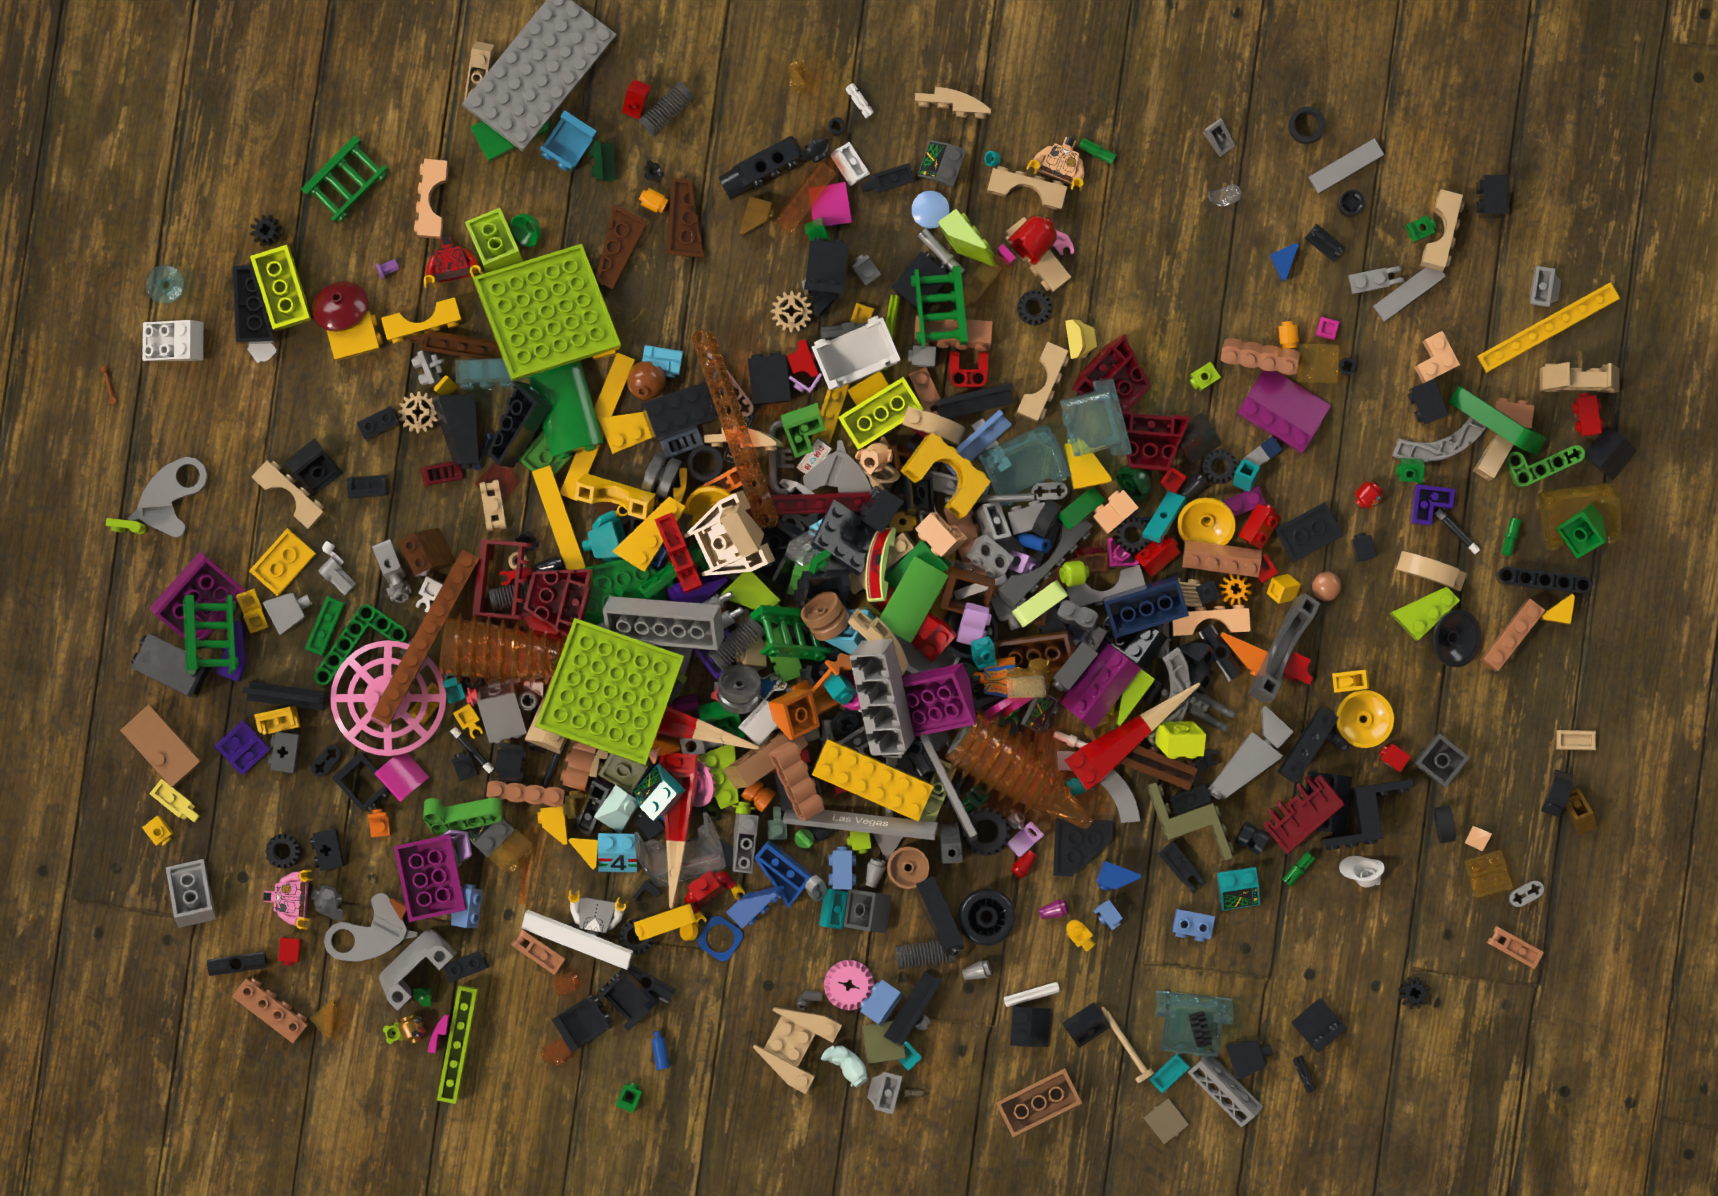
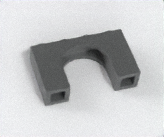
(1073, 667)

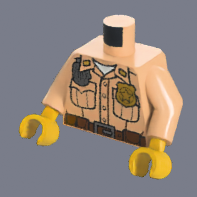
(1060, 163)

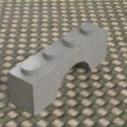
(1084, 595)

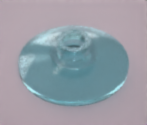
(155, 282)

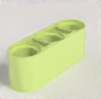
(1040, 603)

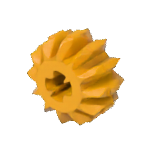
(1240, 585)

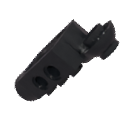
(745, 174)

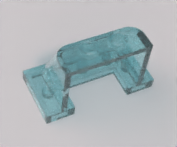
(1096, 421)
(1176, 1027)

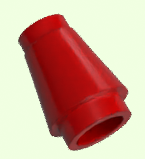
(1023, 865)

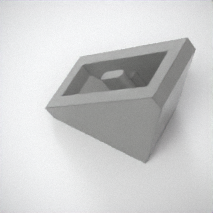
(1219, 137)

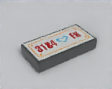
(810, 460)

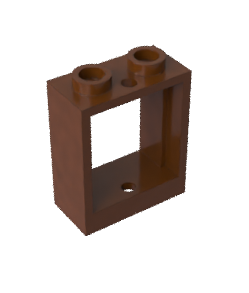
(957, 573)

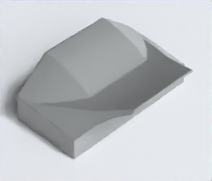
(1544, 287)
(884, 1091)

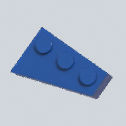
(783, 871)

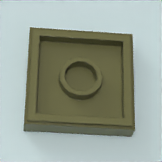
(622, 772)
(879, 1048)

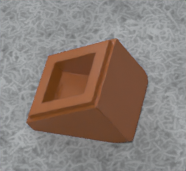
(399, 907)

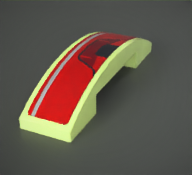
(876, 565)

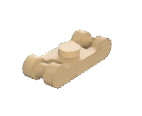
(493, 505)

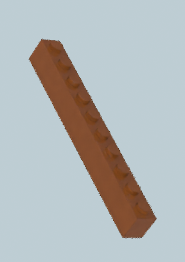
(424, 639)

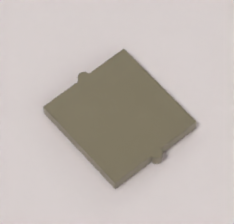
(1166, 1121)

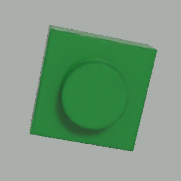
(820, 561)

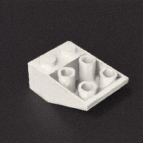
(173, 341)

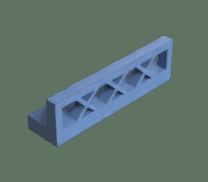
(982, 438)

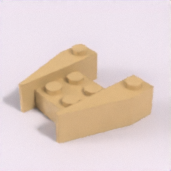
(1562, 377)
(718, 546)
(790, 1042)

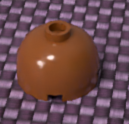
(646, 380)

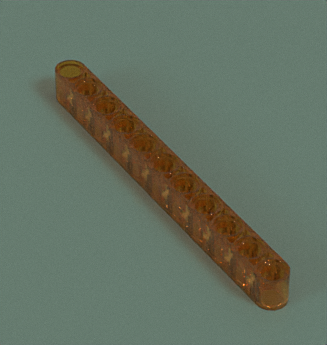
(742, 434)

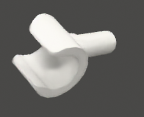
(327, 548)

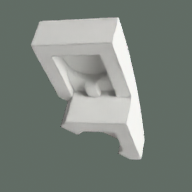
(792, 485)

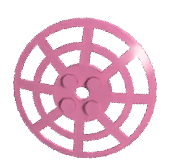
(373, 694)

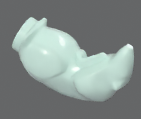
(850, 1063)

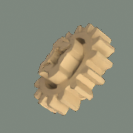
(791, 303)
(410, 412)

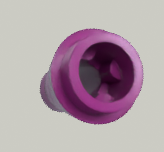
(1054, 910)

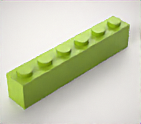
(458, 1044)

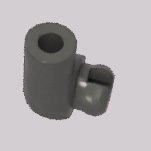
(806, 997)

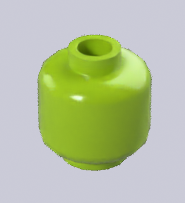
(1074, 573)

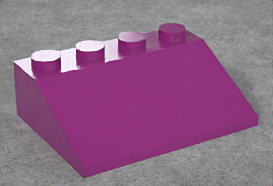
(1283, 410)
(206, 584)
(1100, 685)
(939, 699)
(429, 878)

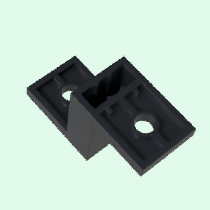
(826, 268)
(1366, 814)

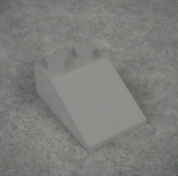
(190, 893)

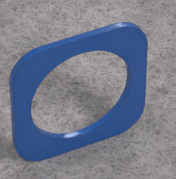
(716, 920)

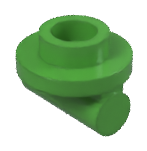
(804, 838)

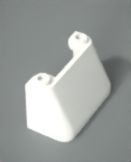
(856, 354)

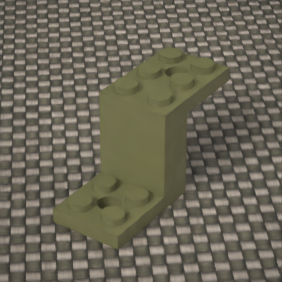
(1190, 821)

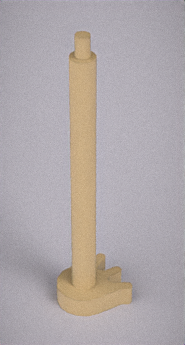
(1145, 1073)

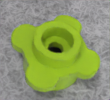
(743, 808)
(388, 1032)

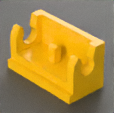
(277, 720)

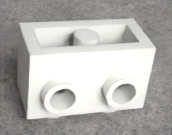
(759, 724)

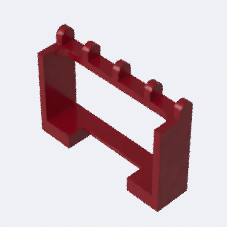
(486, 553)

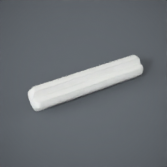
(1031, 994)

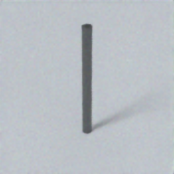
(1002, 498)

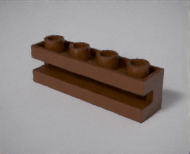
(1162, 767)

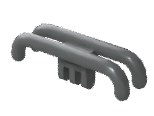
(778, 460)
(1199, 704)

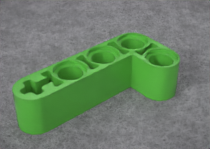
(1547, 464)
(461, 816)

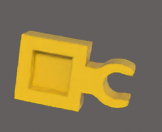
(467, 717)

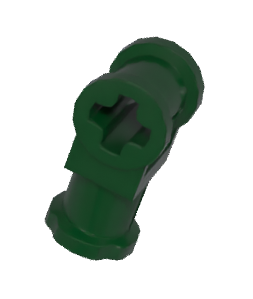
(975, 797)

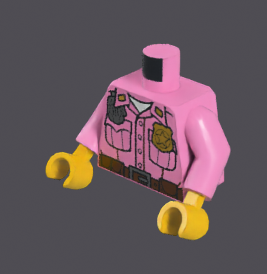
(291, 898)

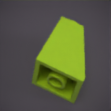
(751, 592)

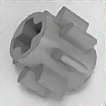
(399, 594)

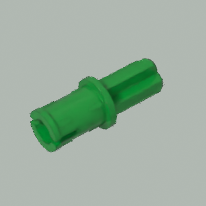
(1097, 151)
(1511, 536)
(1299, 868)

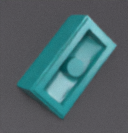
(833, 908)

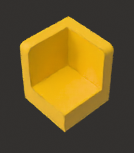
(1283, 588)

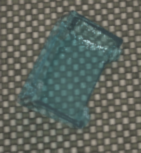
(1024, 462)

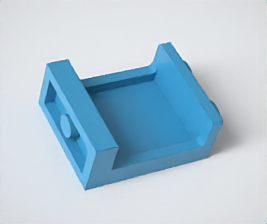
(568, 142)

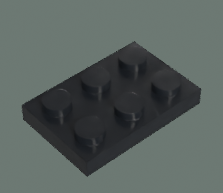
(1308, 532)

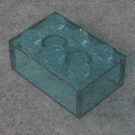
(482, 373)

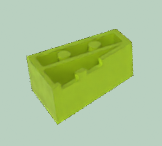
(1425, 612)
(718, 760)

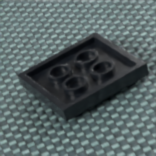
(844, 537)

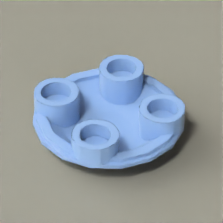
(929, 209)

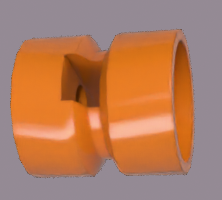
(758, 795)

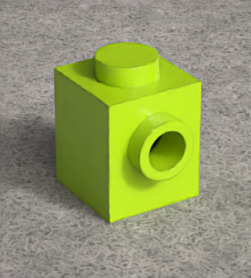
(1204, 377)
(859, 841)

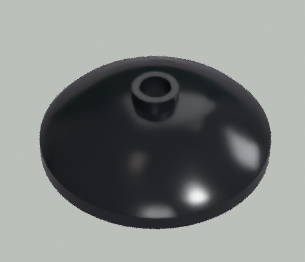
(1463, 640)
(960, 649)

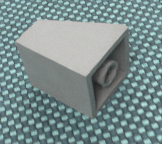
(501, 711)

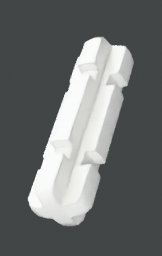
(859, 100)

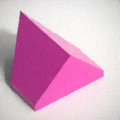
(1118, 556)

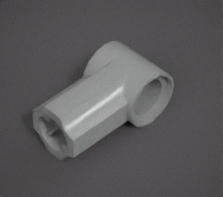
(334, 573)

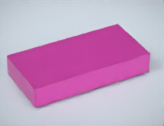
(1004, 253)

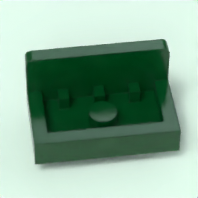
(604, 162)

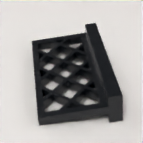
(285, 695)

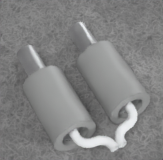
(727, 616)

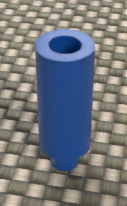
(1034, 542)
(660, 1051)

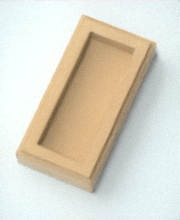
(1575, 740)

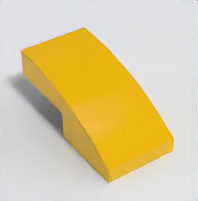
(678, 493)
(252, 611)
(432, 706)

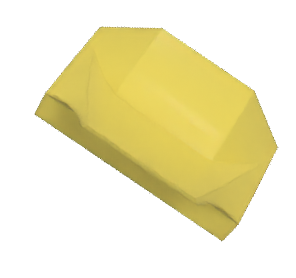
(1080, 338)

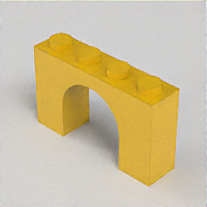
(970, 480)

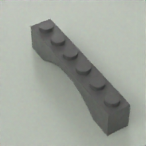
(1017, 586)
(1271, 672)

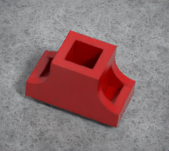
(636, 98)
(803, 360)
(1297, 669)

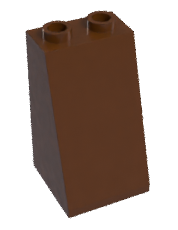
(426, 552)

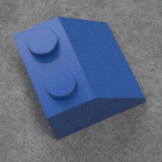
(1114, 876)

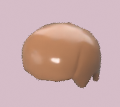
(1326, 586)

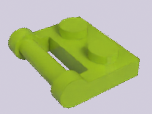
(121, 525)

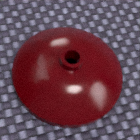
(340, 313)

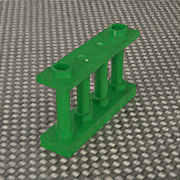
(339, 161)
(955, 296)
(667, 574)
(783, 616)
(193, 644)

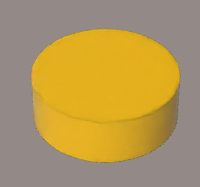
(689, 932)

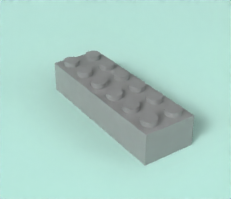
(666, 622)

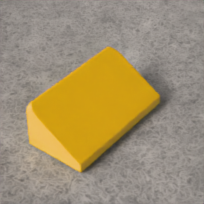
(868, 388)

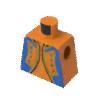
(995, 677)

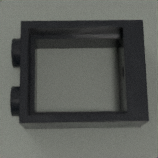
(347, 769)

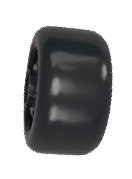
(997, 928)

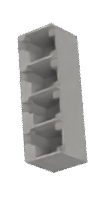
(882, 697)

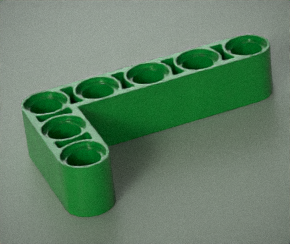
(1497, 421)
(354, 639)

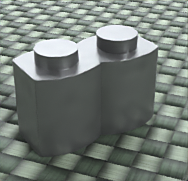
(1074, 615)

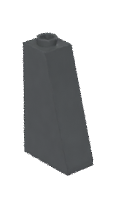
(950, 840)

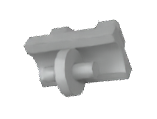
(430, 365)

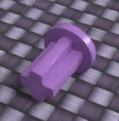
(386, 268)

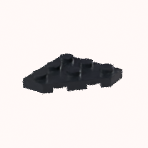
(1078, 845)

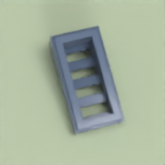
(665, 443)

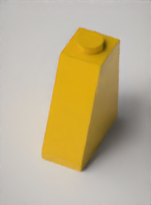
(1085, 469)
(664, 922)

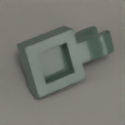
(776, 827)

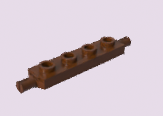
(457, 345)

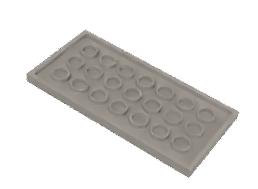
(538, 71)

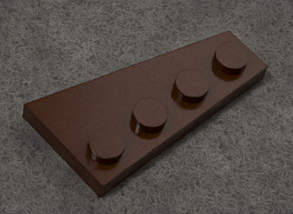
(683, 227)
(620, 241)

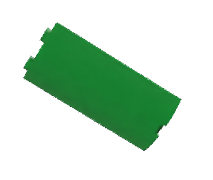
(571, 419)

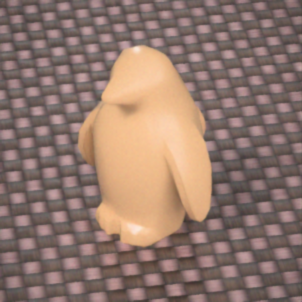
(875, 456)

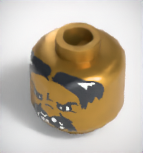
(411, 1028)

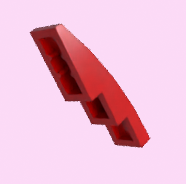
(678, 553)

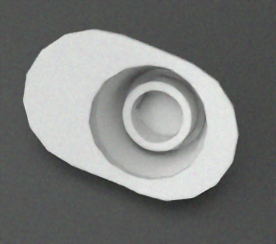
(1364, 870)

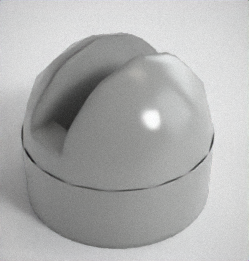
(922, 1022)

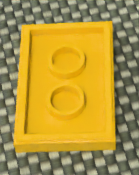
(282, 562)

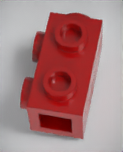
(1587, 412)
(1260, 525)
(1157, 555)

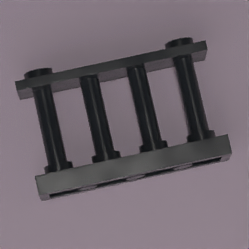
(1307, 744)

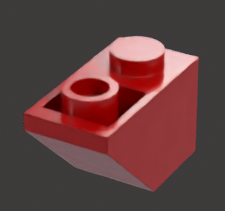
(540, 627)

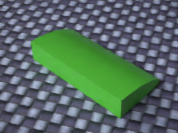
(913, 599)

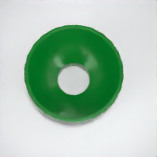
(523, 232)

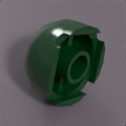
(1135, 481)

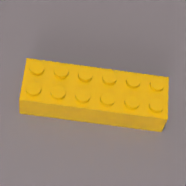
(872, 779)

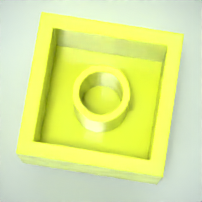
(1180, 739)

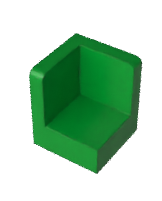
(816, 229)

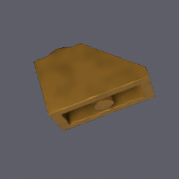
(756, 215)
(860, 601)
(1580, 812)

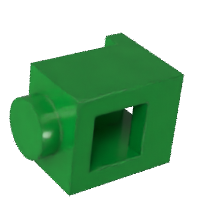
(1415, 233)
(1407, 464)
(629, 1104)

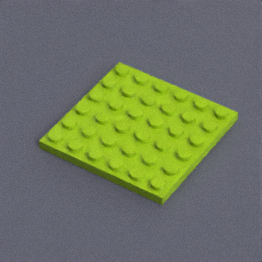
(546, 312)
(609, 691)

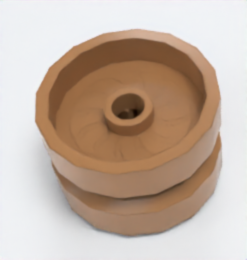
(825, 616)
(910, 856)

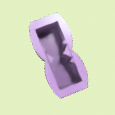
(973, 623)

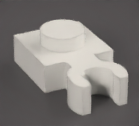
(429, 592)

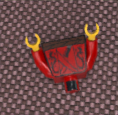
(450, 263)
(707, 889)

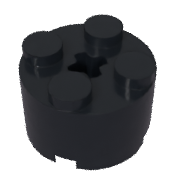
(509, 762)

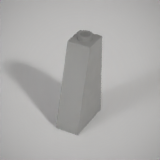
(1246, 763)

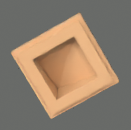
(1478, 838)

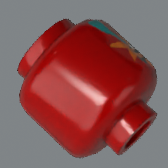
(1368, 495)

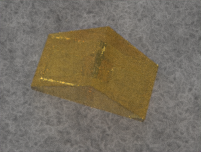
(325, 1018)

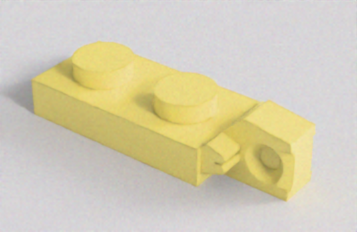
(174, 801)

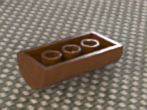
(1053, 647)

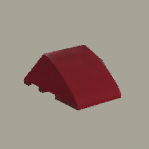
(1115, 362)
(1153, 439)
(559, 597)

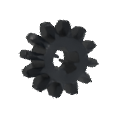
(263, 238)
(1417, 986)

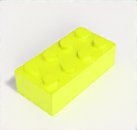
(281, 288)
(879, 414)

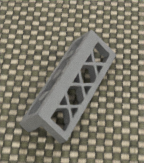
(1228, 1087)

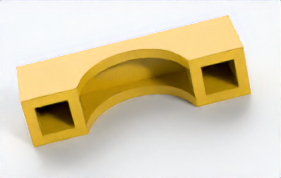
(445, 314)
(596, 489)

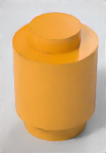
(653, 200)
(1288, 335)

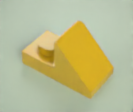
(1350, 681)

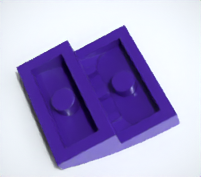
(242, 747)

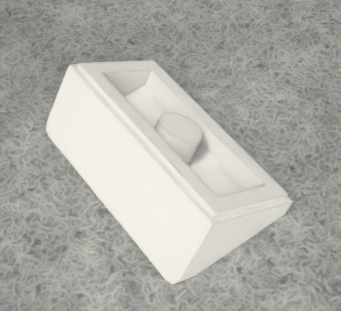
(849, 164)

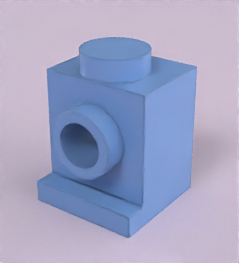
(1108, 914)

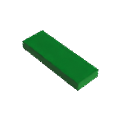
(1081, 508)
(325, 626)

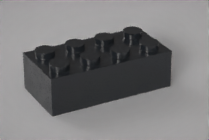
(679, 411)

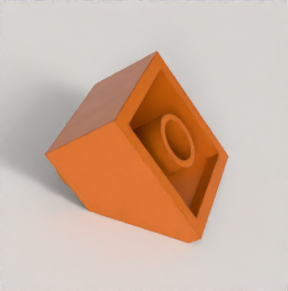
(795, 713)

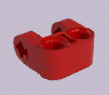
(968, 374)

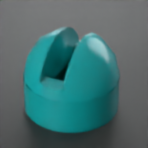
(988, 158)

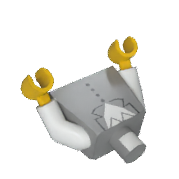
(595, 914)

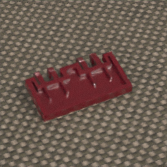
(1303, 816)

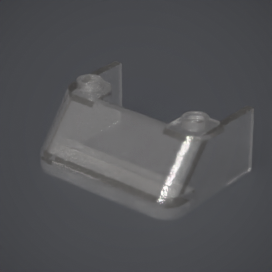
(700, 855)

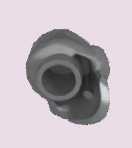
(328, 902)

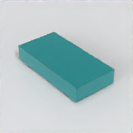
(1169, 1073)

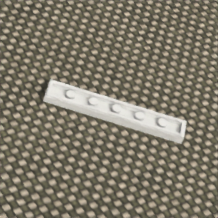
(577, 939)

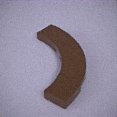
(1096, 563)

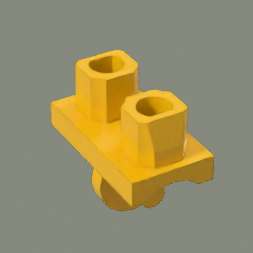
(1080, 934)

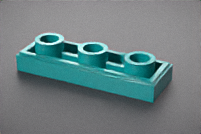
(1164, 517)

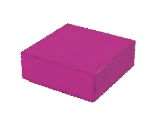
(1327, 328)

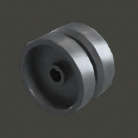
(658, 474)
(739, 689)

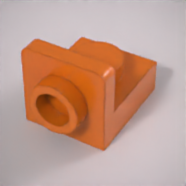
(379, 823)

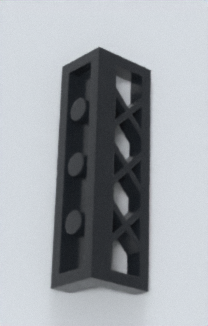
(975, 401)
(912, 1009)

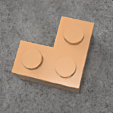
(1441, 358)
(1115, 511)
(940, 536)

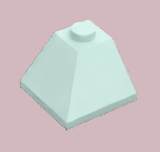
(617, 809)

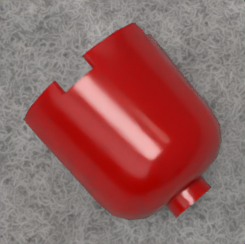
(1034, 238)

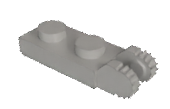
(1373, 279)

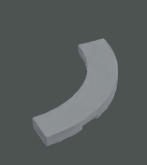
(1442, 448)
(1179, 682)
(1115, 786)

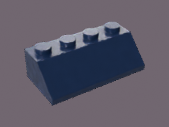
(1146, 606)

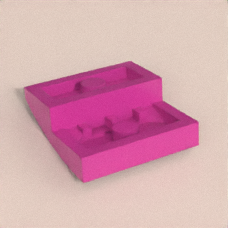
(832, 205)
(1006, 706)
(401, 775)
(441, 1029)

